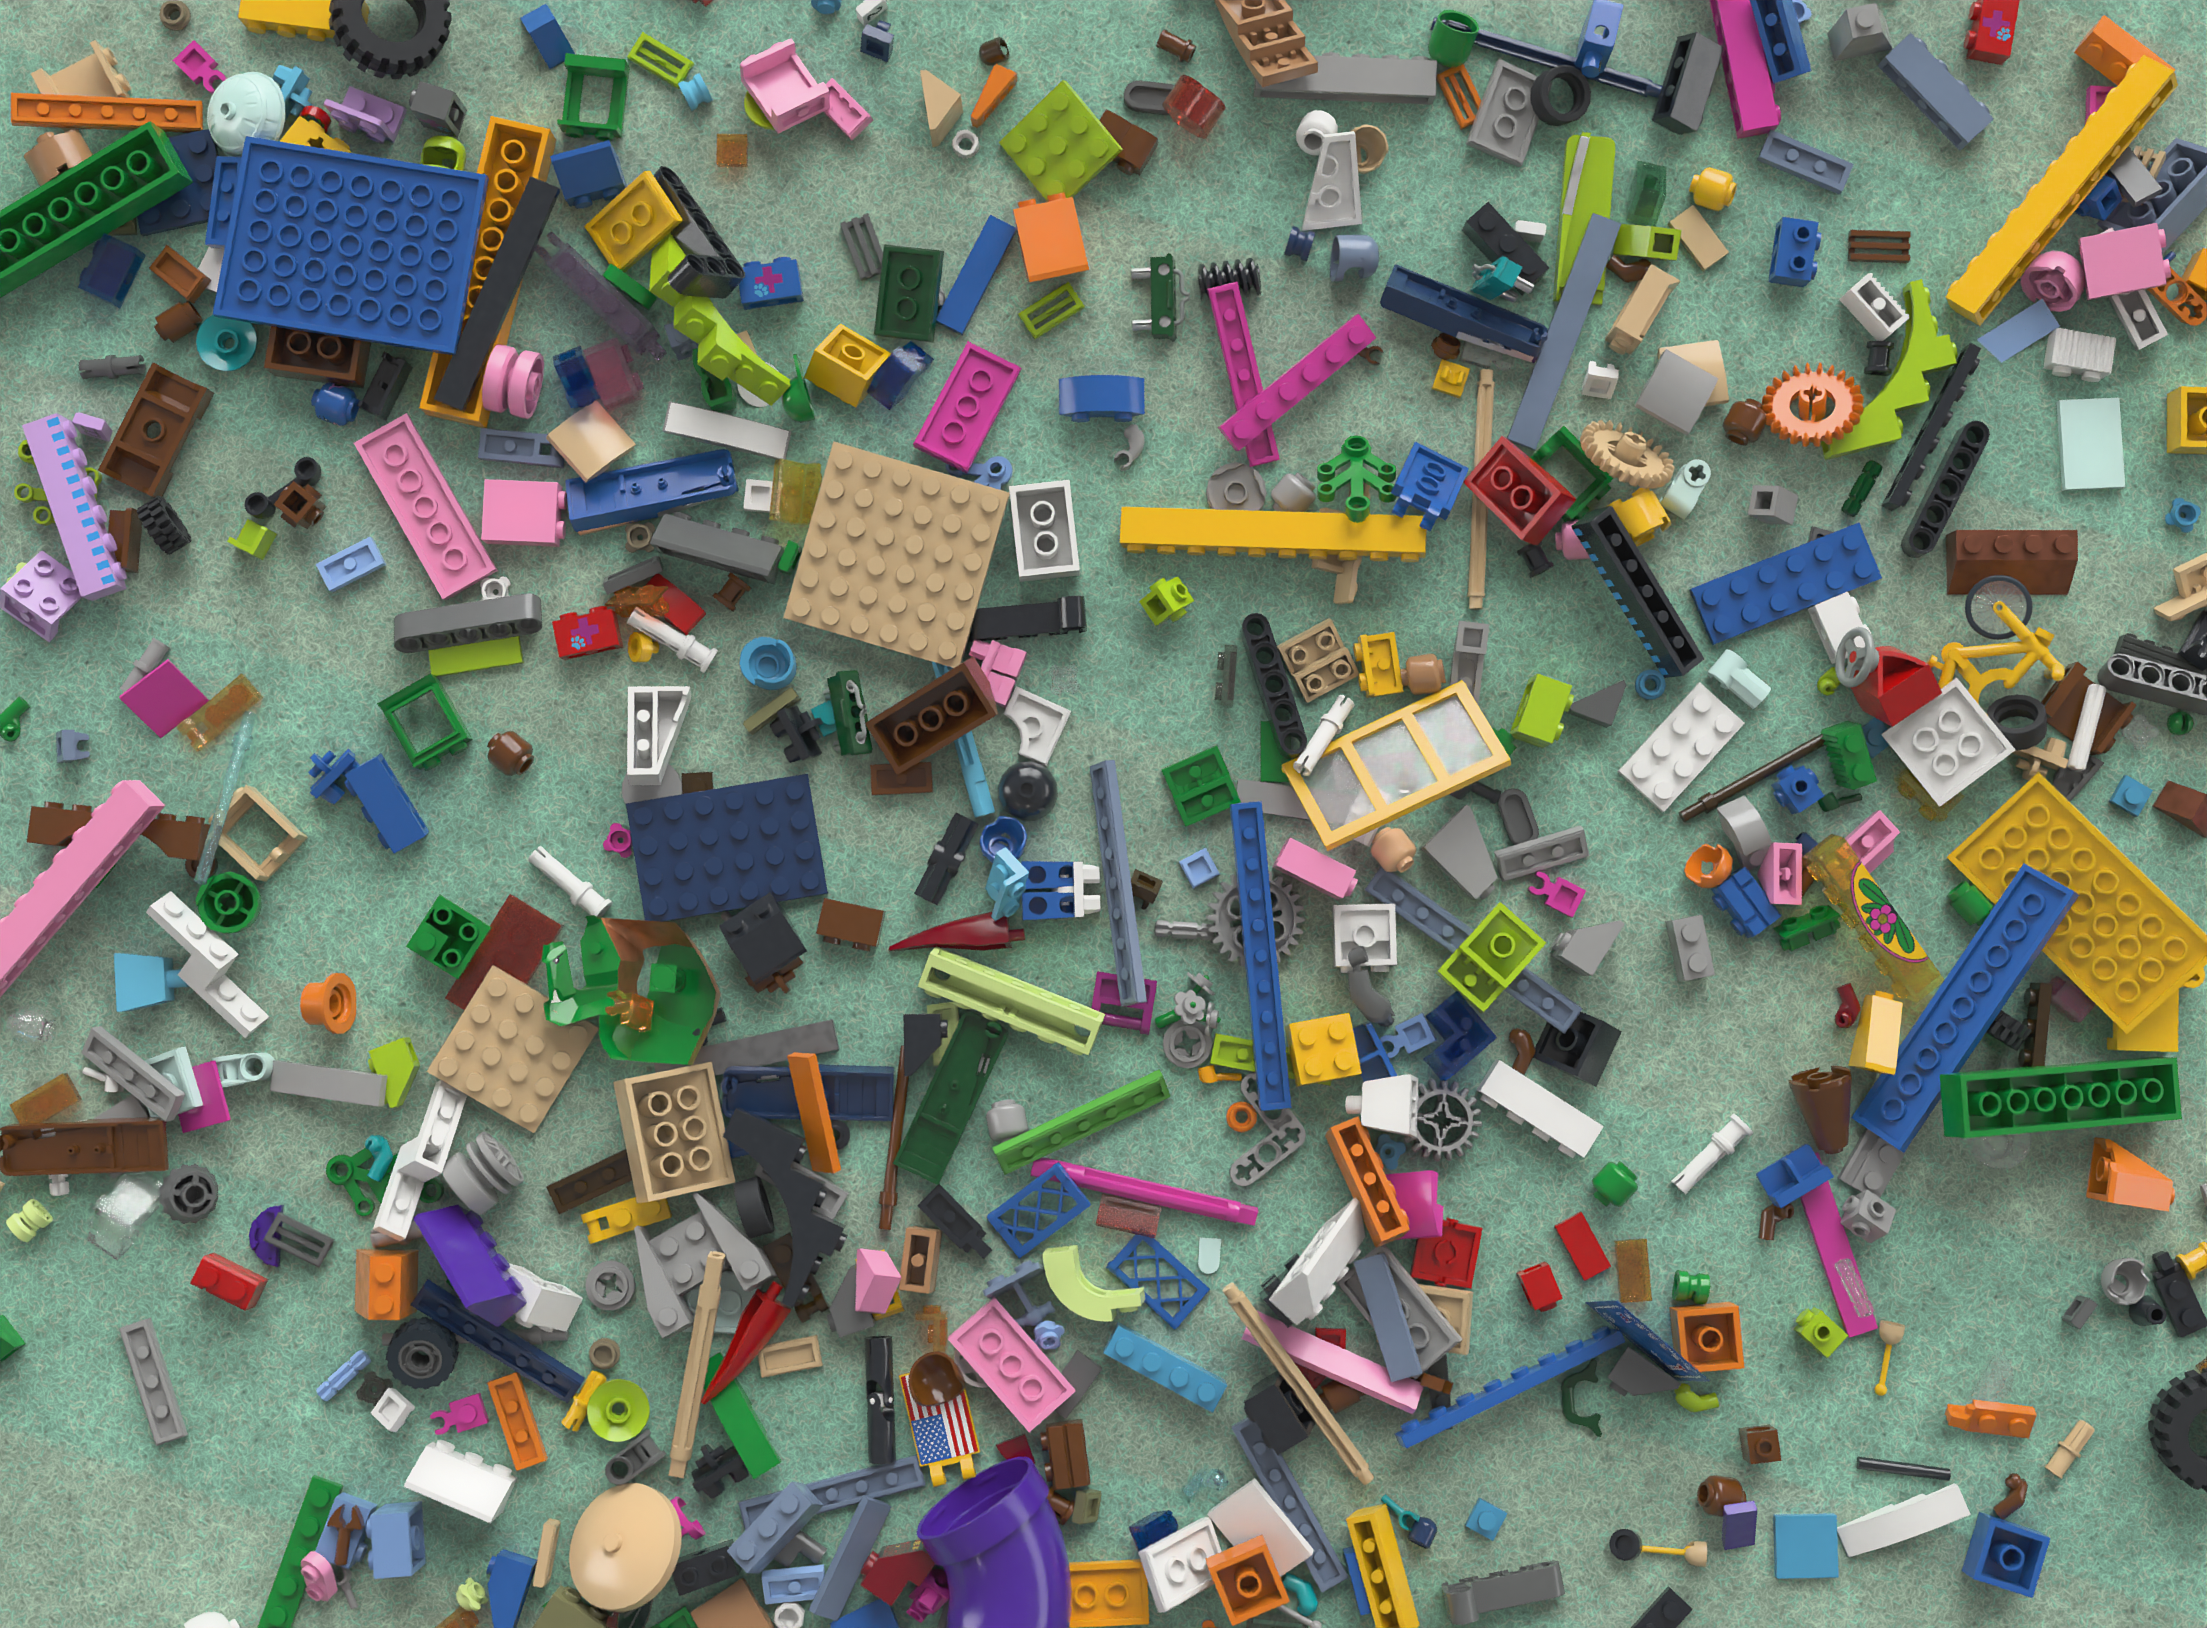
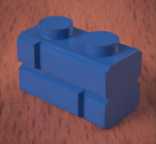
(1745, 903)

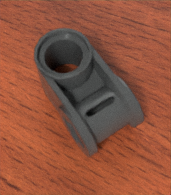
(638, 1456)

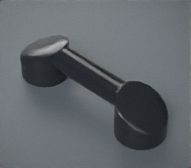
(263, 507)

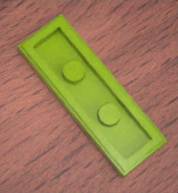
(476, 656)

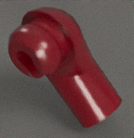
(1849, 1008)

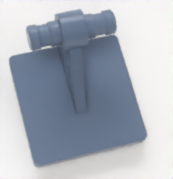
(1024, 1273)

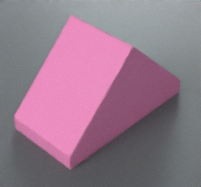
(1782, 873)
(875, 1281)

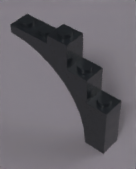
(811, 1232)

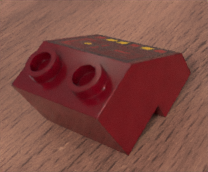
(893, 1567)

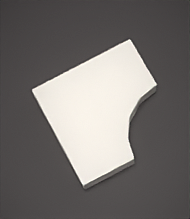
(1038, 723)

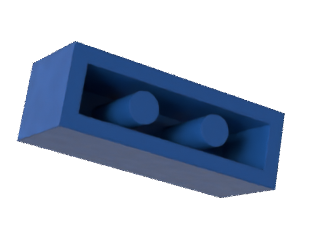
(1781, 38)
(386, 804)

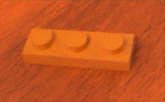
(517, 1421)

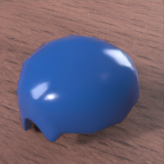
(992, 834)

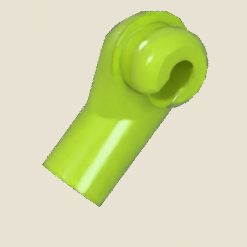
(1828, 682)
(1692, 1401)

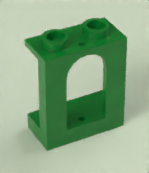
(597, 66)

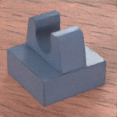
(67, 746)

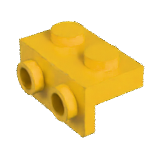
(1379, 664)

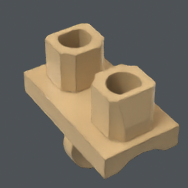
(2050, 756)

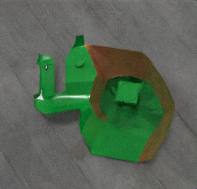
(612, 961)

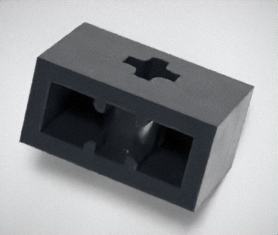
(705, 1568)

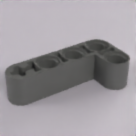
(1501, 1591)

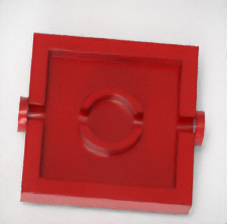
(1449, 1257)

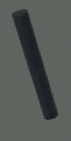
(1903, 1468)

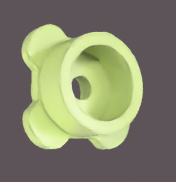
(471, 1595)

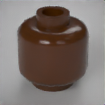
(1744, 422)
(510, 753)
(1718, 1492)

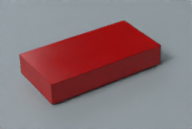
(1582, 1246)

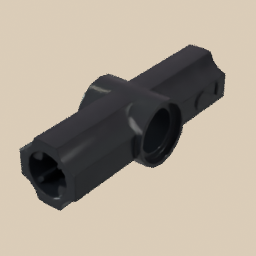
(946, 858)

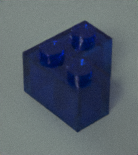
(1462, 1033)

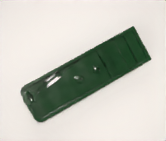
(951, 1097)

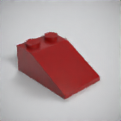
(1519, 491)

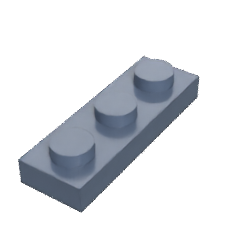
(1805, 162)

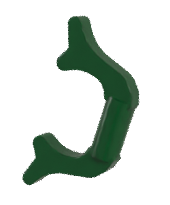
(1568, 1405)

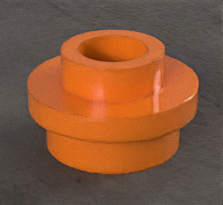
(1251, 1116)

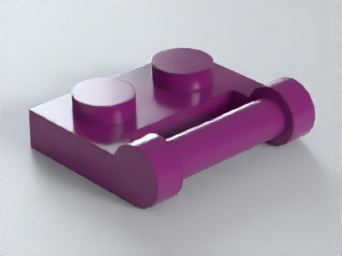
(1107, 992)

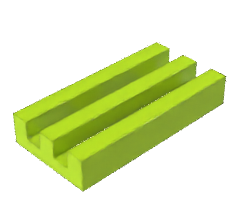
(638, 47)
(1057, 320)

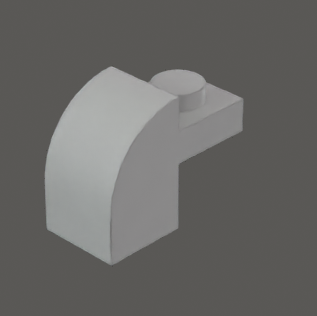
(1746, 830)

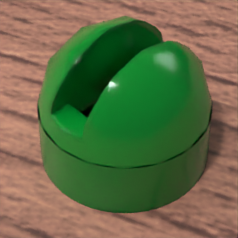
(2176, 723)

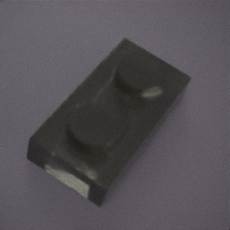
(1227, 663)

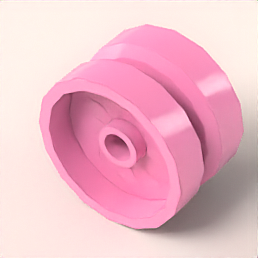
(513, 381)

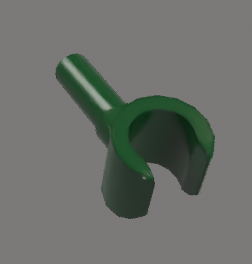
(1830, 802)

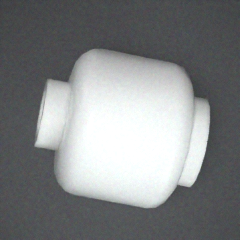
(1312, 130)

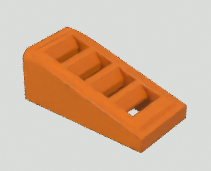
(997, 87)

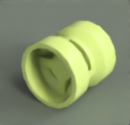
(29, 1220)

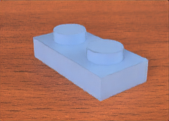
(351, 564)
(792, 1583)

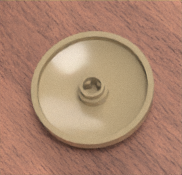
(625, 1547)

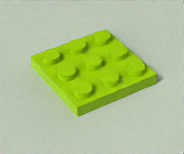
(1060, 143)

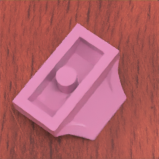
(1873, 840)

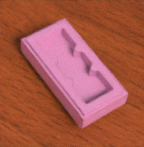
(846, 111)

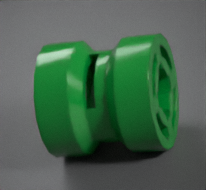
(1691, 1287)

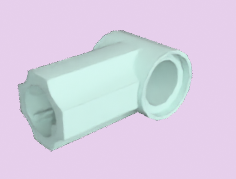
(1735, 676)

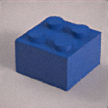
(2005, 1554)

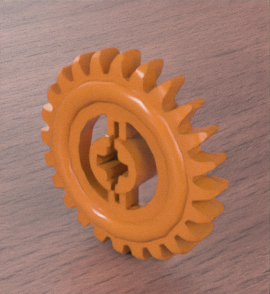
(1844, 395)

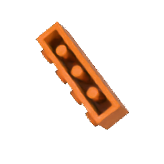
(1367, 1182)

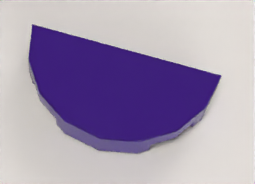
(265, 1251)

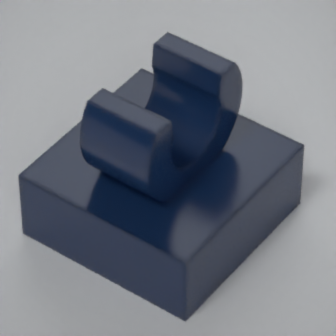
(877, 41)

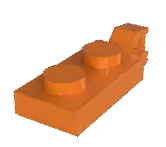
(1992, 1418)

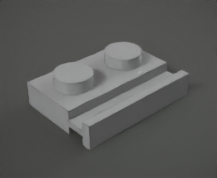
(1871, 1164)

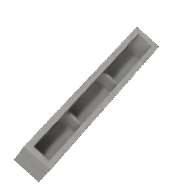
(1361, 80)

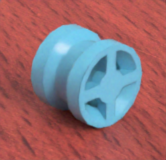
(695, 91)

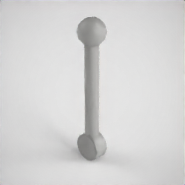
(1312, 1624)

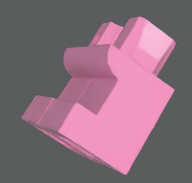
(1003, 661)

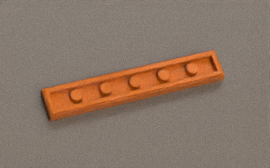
(105, 112)

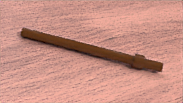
(888, 1197)

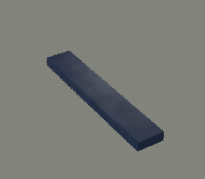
(498, 1342)

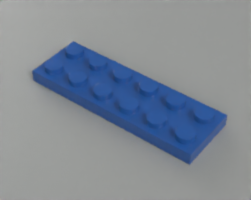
(1785, 583)

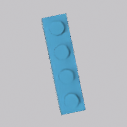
(1165, 1367)

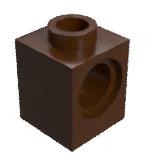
(1760, 1444)

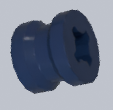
(1299, 243)

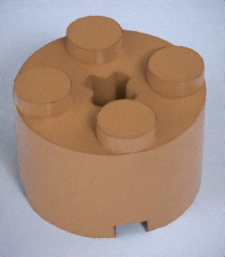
(56, 154)

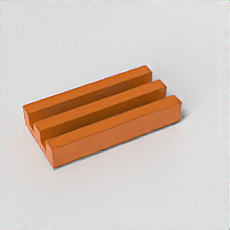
(1449, 96)

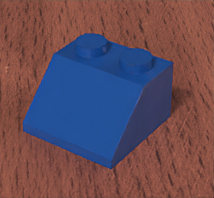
(589, 174)

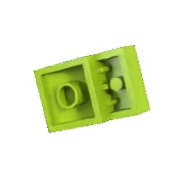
(1490, 957)

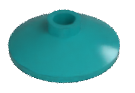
(212, 339)

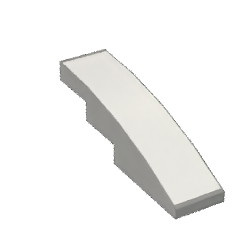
(726, 431)

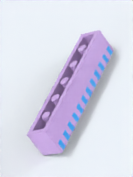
(75, 506)

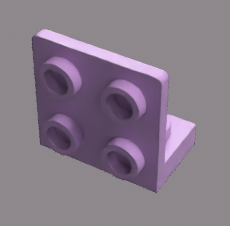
(369, 114)
(40, 595)

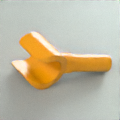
(1208, 1075)

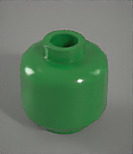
(1614, 1184)

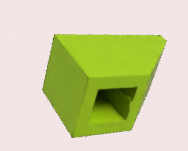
(1647, 242)
(400, 1065)

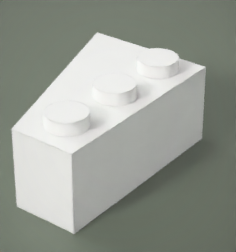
(653, 728)

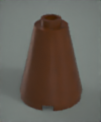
(1825, 1105)

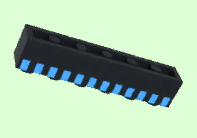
(1637, 592)

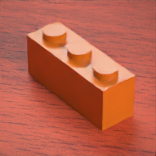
(2112, 50)

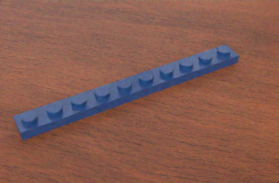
(1260, 955)

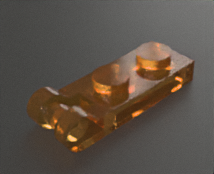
(220, 711)

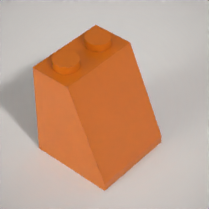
(1050, 238)
(386, 1283)

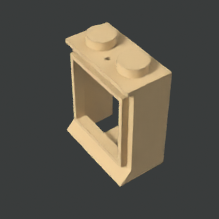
(1640, 310)
(241, 802)

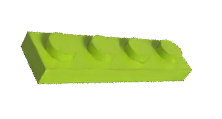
(1239, 1054)

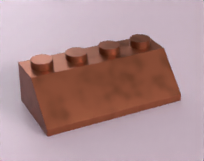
(2036, 558)

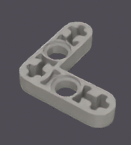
(1278, 1127)

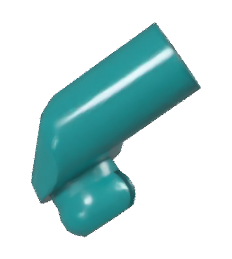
(382, 1155)
(1304, 1591)

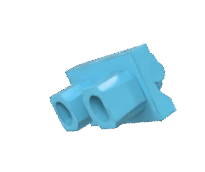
(293, 89)

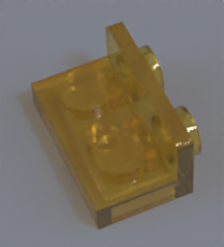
(794, 491)
(1911, 788)

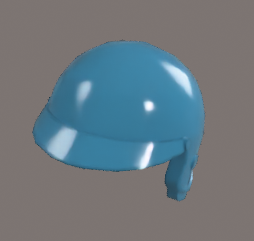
(768, 663)

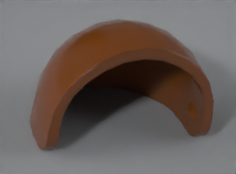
(935, 1379)

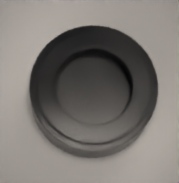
(1625, 1544)

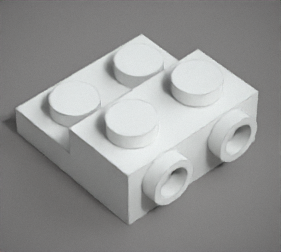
(1368, 927)

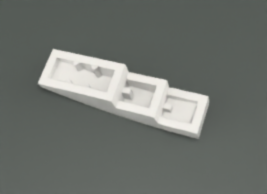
(1903, 1520)

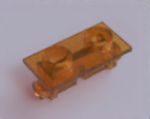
(645, 598)

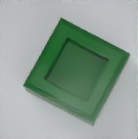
(789, 558)

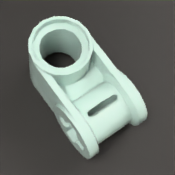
(1682, 491)
(239, 1068)

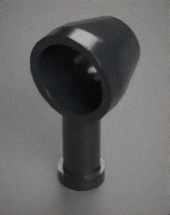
(1479, 789)

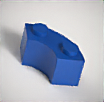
(1101, 397)

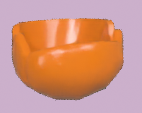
(1721, 862)

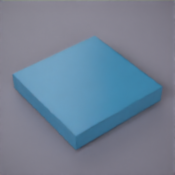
(1805, 1546)

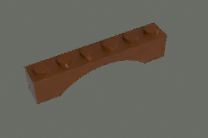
(175, 838)

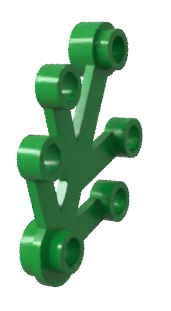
(1356, 451)
(355, 1173)

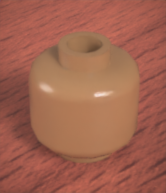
(1423, 674)

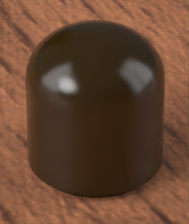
(991, 52)

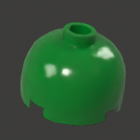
(228, 903)

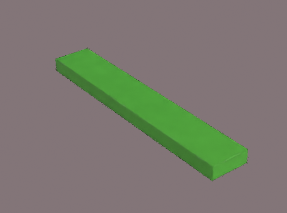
(1081, 1122)

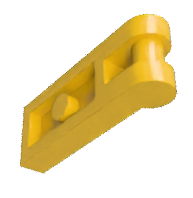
(625, 1217)

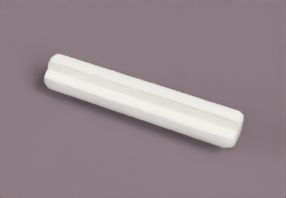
(2086, 727)

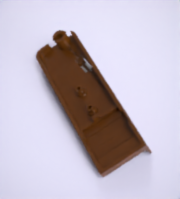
(84, 1147)

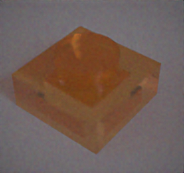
(732, 150)

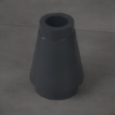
(2147, 1312)

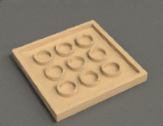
(509, 1051)

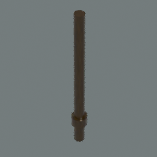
(1710, 801)

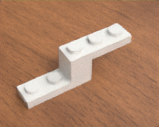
(207, 964)
(420, 1161)

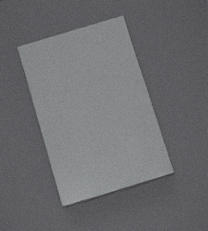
(1505, 115)

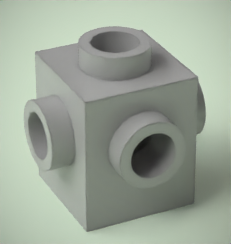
(1867, 1216)

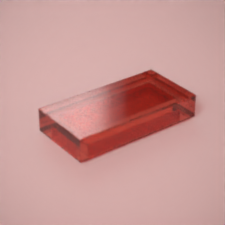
(1128, 1216)

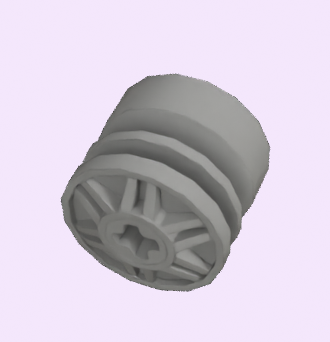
(476, 1177)

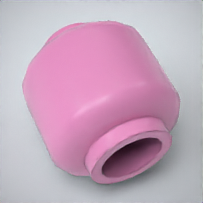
(1569, 543)

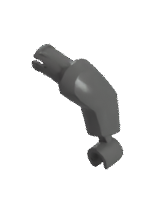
(1369, 1001)

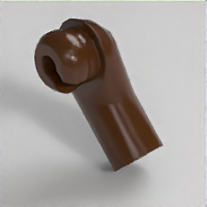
(1628, 272)
(1525, 1049)
(1770, 1217)

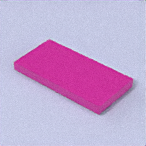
(967, 407)

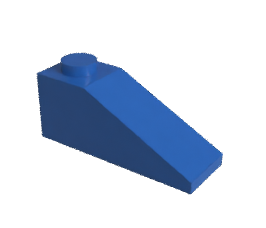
(509, 1586)

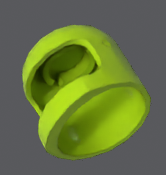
(443, 147)

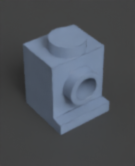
(679, 342)

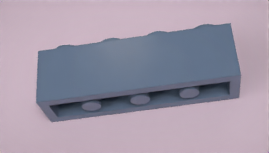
(1935, 91)

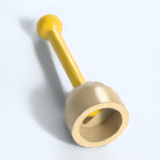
(1890, 1335)
(1694, 1552)

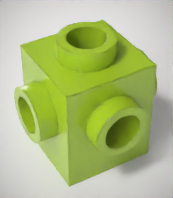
(1166, 601)

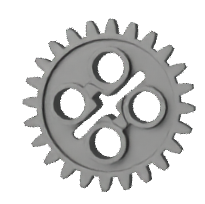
(1228, 935)

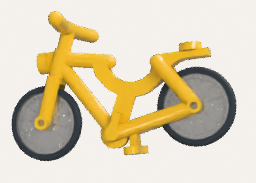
(1998, 610)

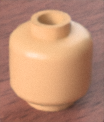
(1393, 850)

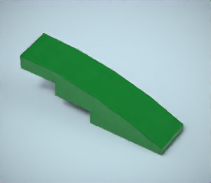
(742, 1423)

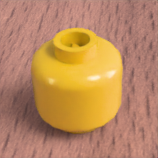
(1713, 189)

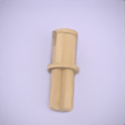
(2070, 1448)

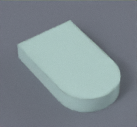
(1209, 1254)

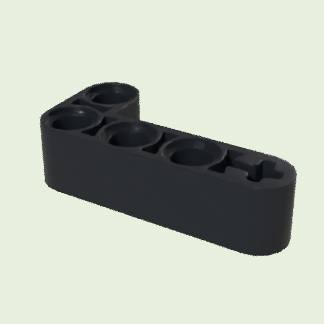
(1030, 619)

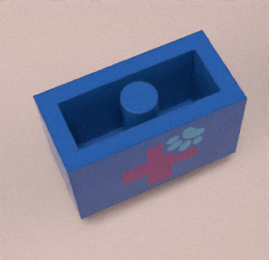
(771, 283)

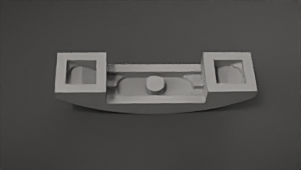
(1469, 655)

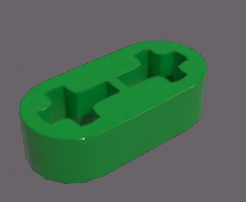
(629, 286)

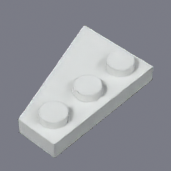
(1335, 186)

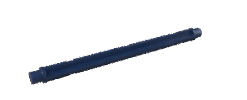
(1554, 59)

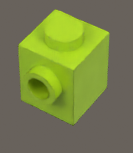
(1819, 1331)

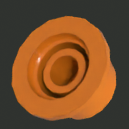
(330, 1003)

